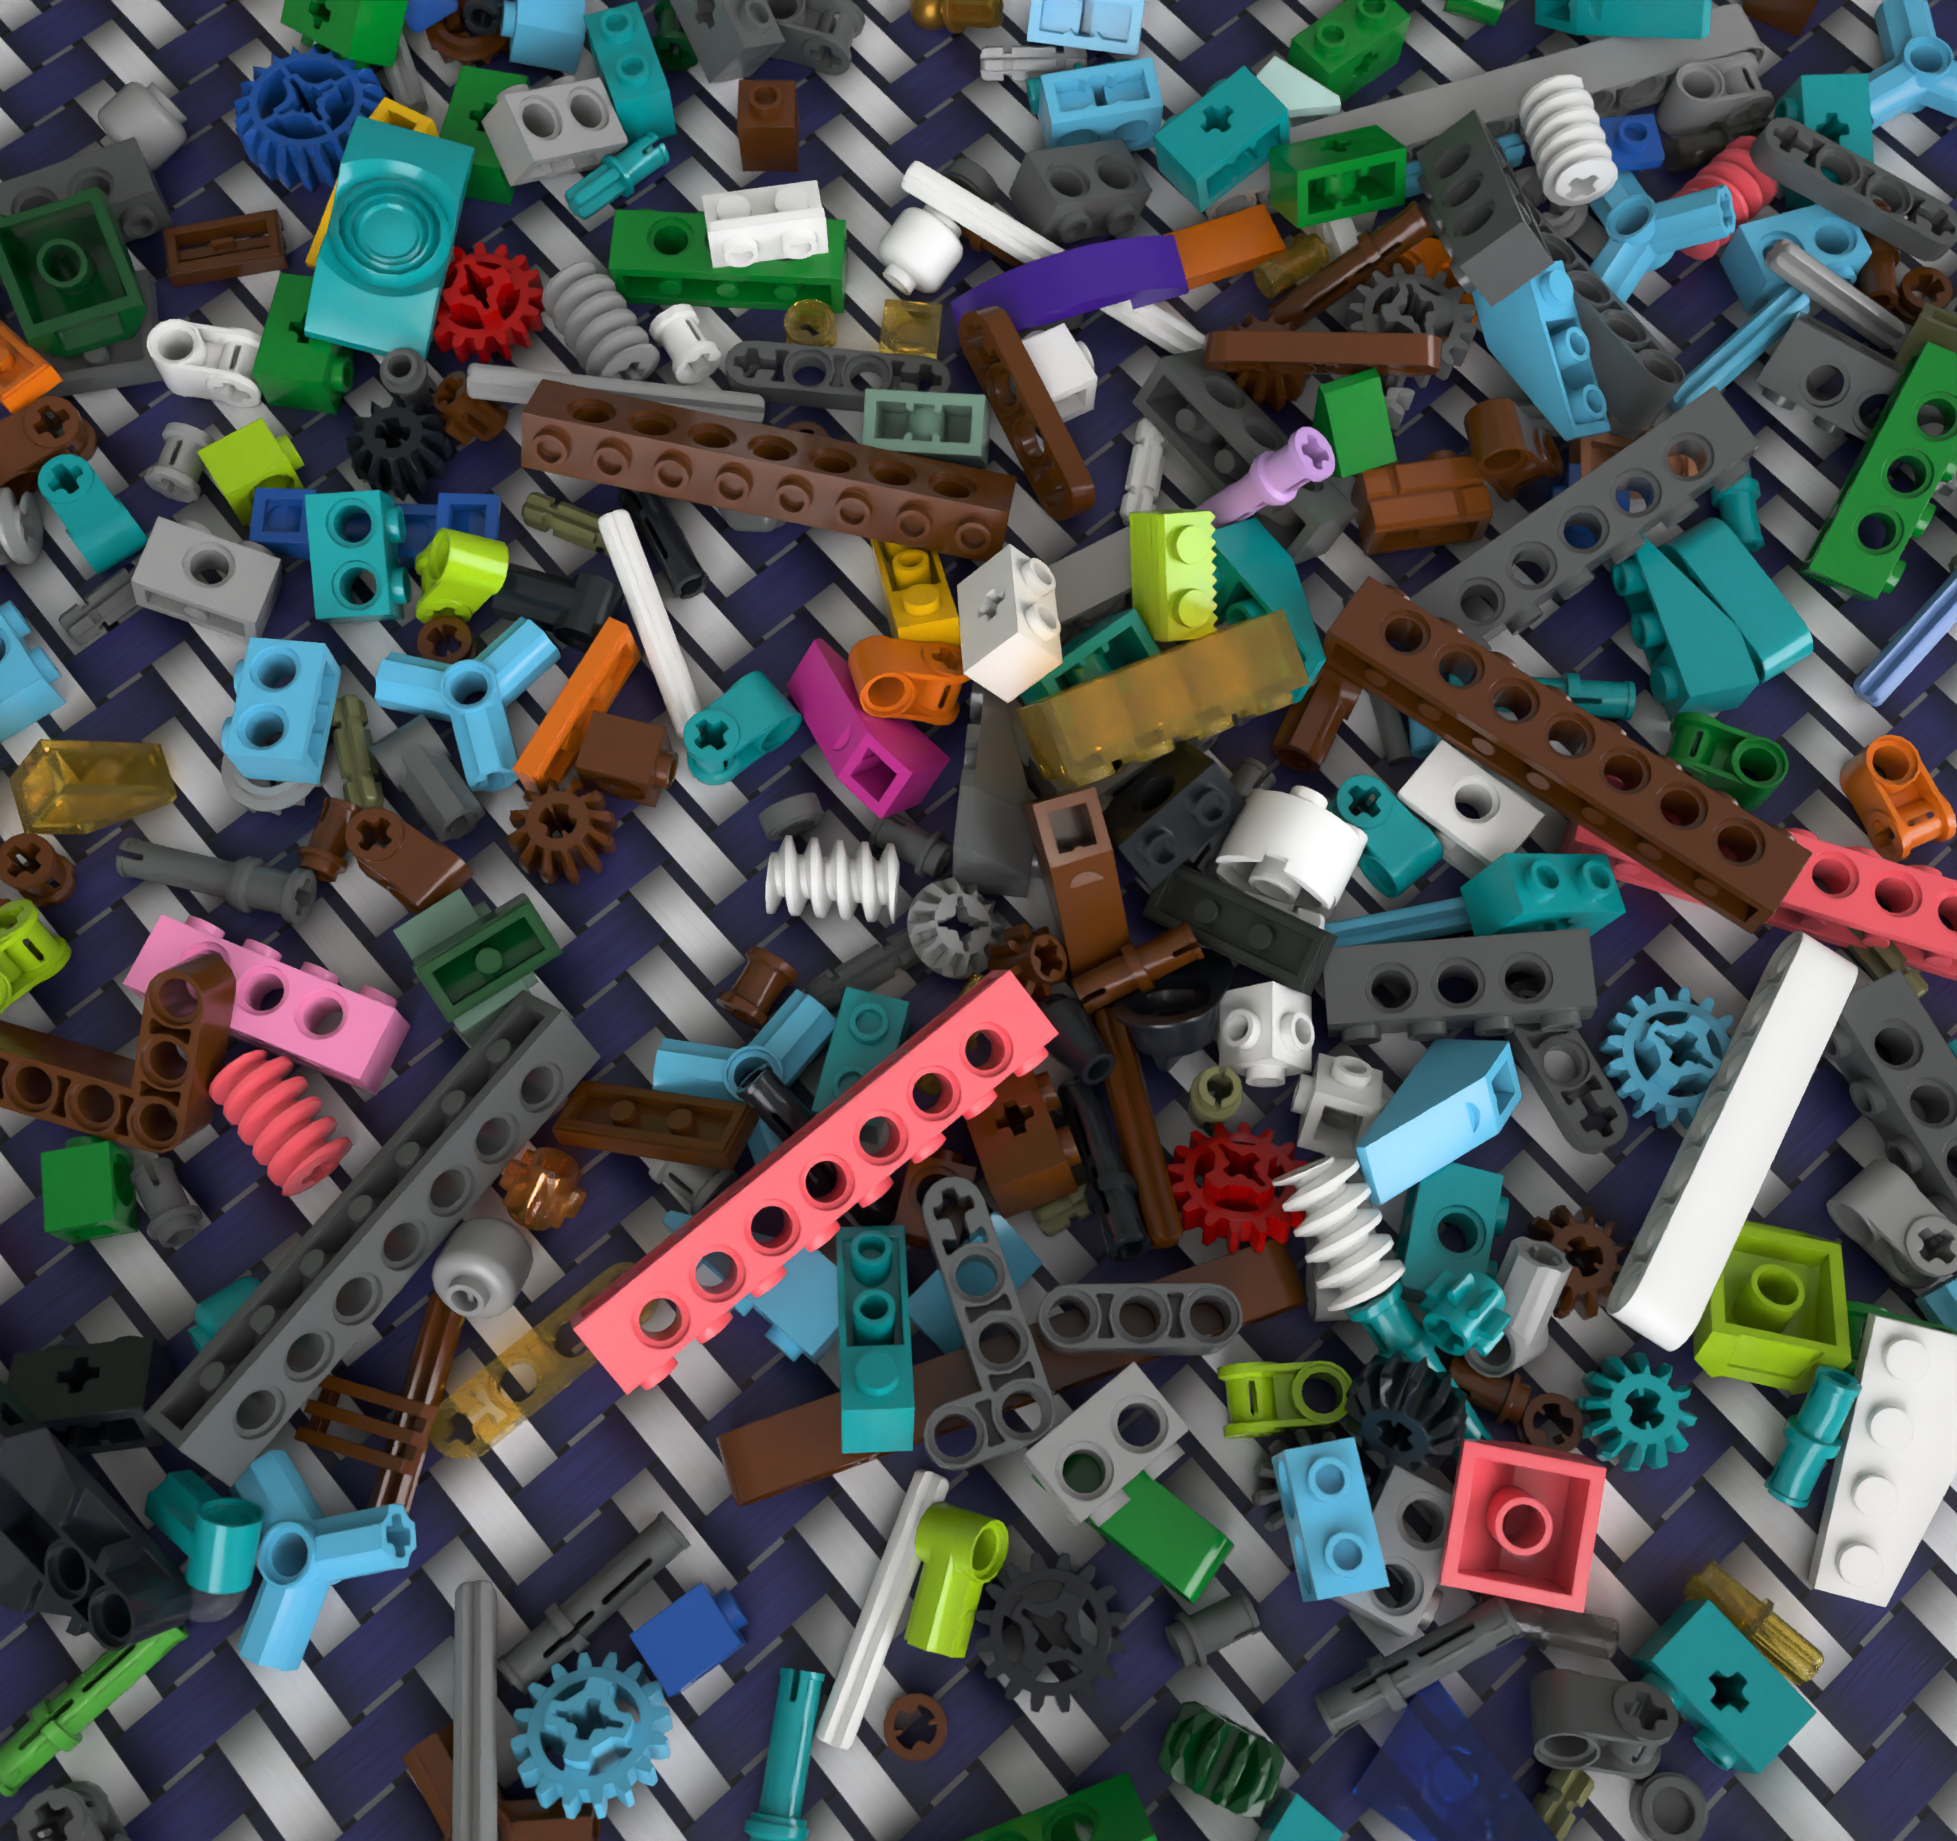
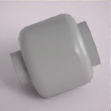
(148, 118)
(484, 1265)

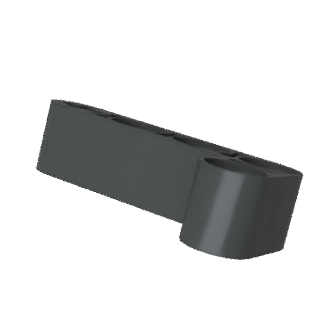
(975, 1316)

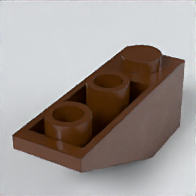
(1079, 875)

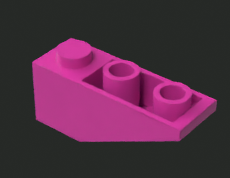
(876, 758)

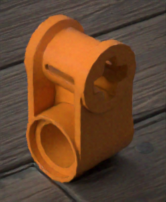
(908, 679)
(1899, 800)

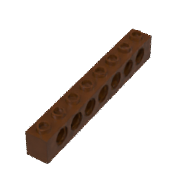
(766, 470)
(1571, 784)

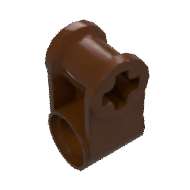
(32, 439)
(1509, 447)
(411, 866)

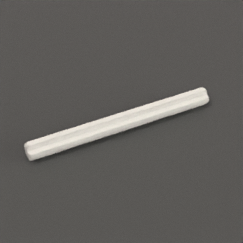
(1029, 246)

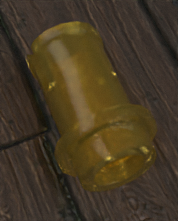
(1291, 265)

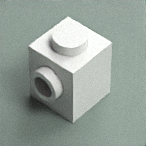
(1064, 369)

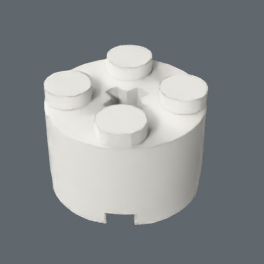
(1291, 849)

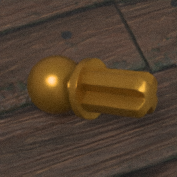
(956, 14)

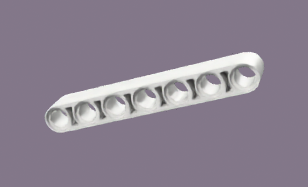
(1731, 1142)

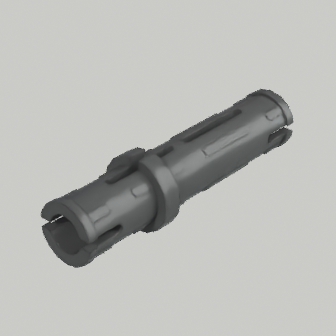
(593, 1603)
(1416, 1666)

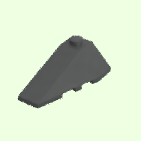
(991, 828)

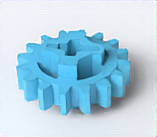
(1645, 1050)
(612, 1755)

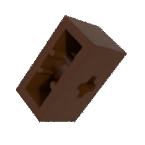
(1029, 1166)

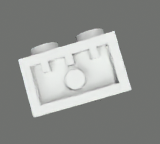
(765, 224)

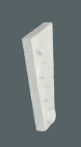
(1891, 1461)

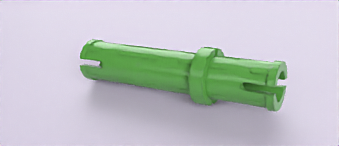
(59, 1722)

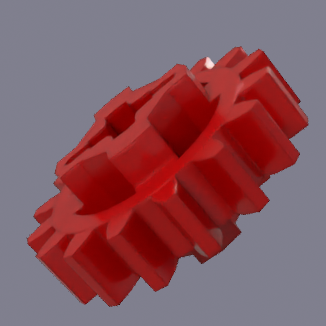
(502, 285)
(1236, 1188)

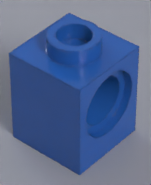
(691, 1637)

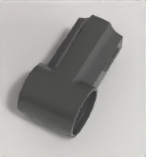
(423, 770)

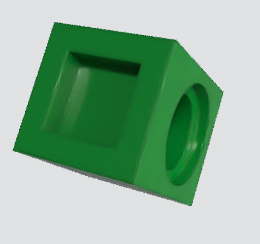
(88, 1190)

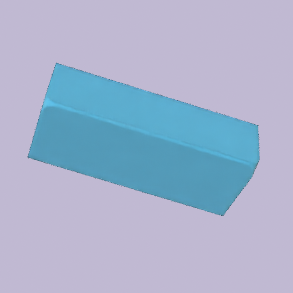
(929, 1303)

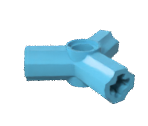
(1917, 66)
(1648, 233)
(480, 728)
(711, 1071)
(337, 1550)

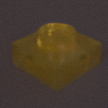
(911, 328)

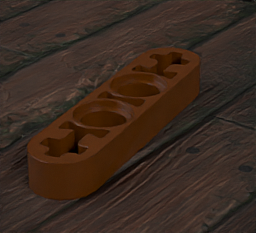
(1322, 352)
(993, 354)

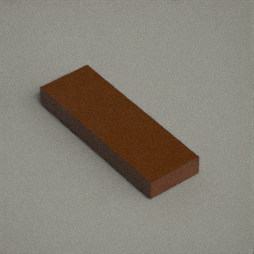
(656, 1124)

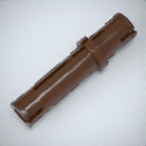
(1354, 266)

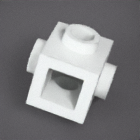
(1266, 1033)
(1337, 1104)

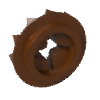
(454, 44)

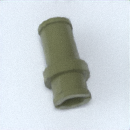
(1227, 1093)

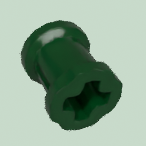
(668, 34)

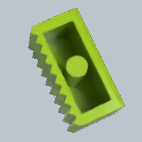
(1173, 572)

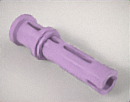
(1273, 478)

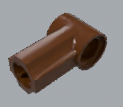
(1314, 721)

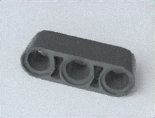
(1166, 1301)

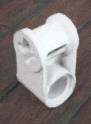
(215, 361)

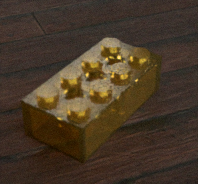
(1164, 696)

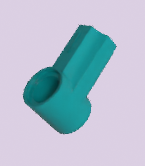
(212, 1530)

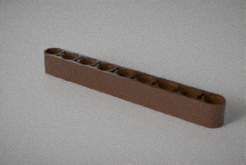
(806, 1440)

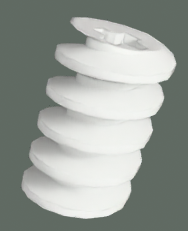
(1567, 141)
(833, 879)
(1341, 1230)

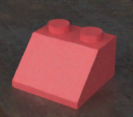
(1523, 1523)

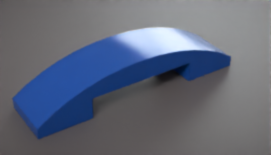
(281, 521)

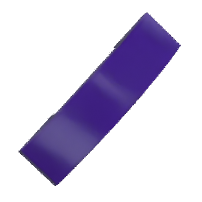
(1082, 281)

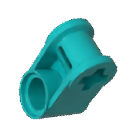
(91, 514)
(746, 722)
(1397, 844)

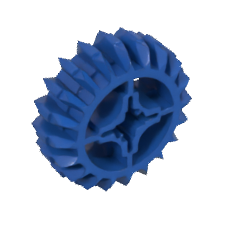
(302, 115)

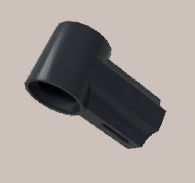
(566, 607)

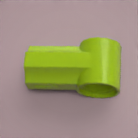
(958, 1556)

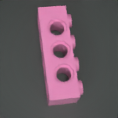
(353, 1053)

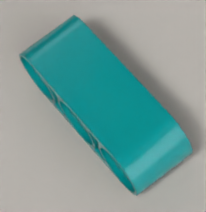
(1742, 590)

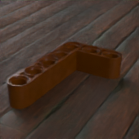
(139, 1086)

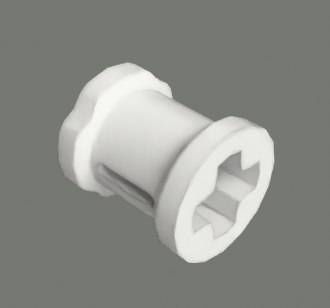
(685, 344)

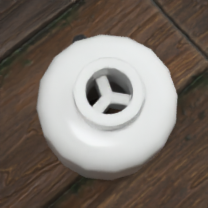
(920, 250)

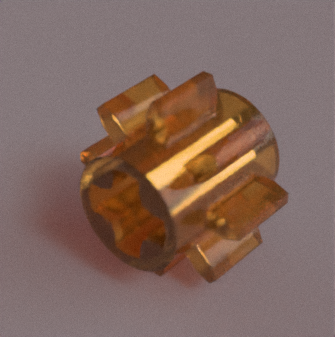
(542, 1188)

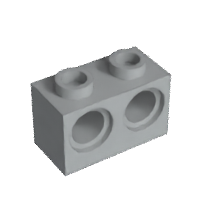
(553, 129)
(1095, 1433)
(1413, 1561)

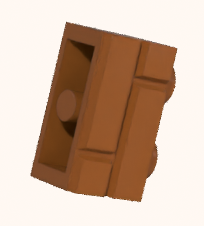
(1421, 504)

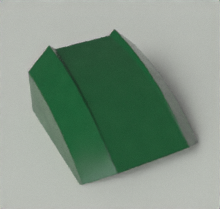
(70, 275)

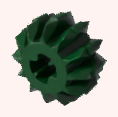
(1221, 1759)

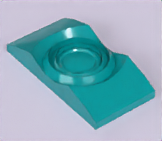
(388, 239)

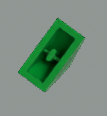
(1355, 423)

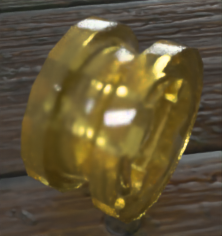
(817, 316)

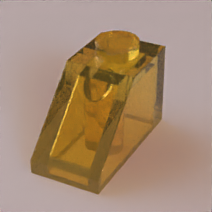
(89, 785)

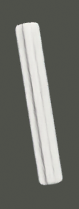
(650, 618)
(879, 1616)

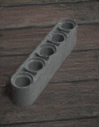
(1627, 359)

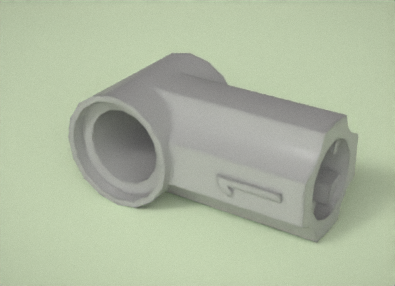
(1532, 1284)

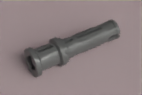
(244, 883)

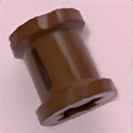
(39, 856)
(757, 987)

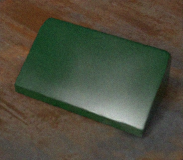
(486, 957)

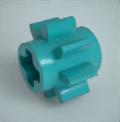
(1464, 1312)

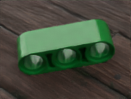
(1156, 1530)

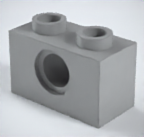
(234, 606)

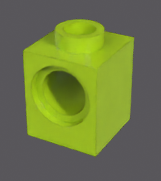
(250, 461)

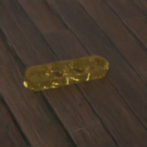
(533, 1349)

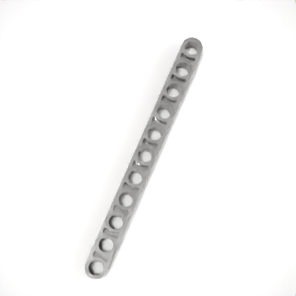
(1615, 71)

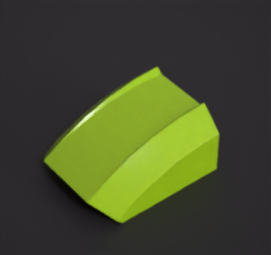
(1776, 1310)

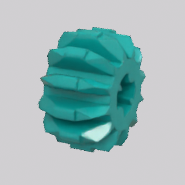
(1656, 1409)

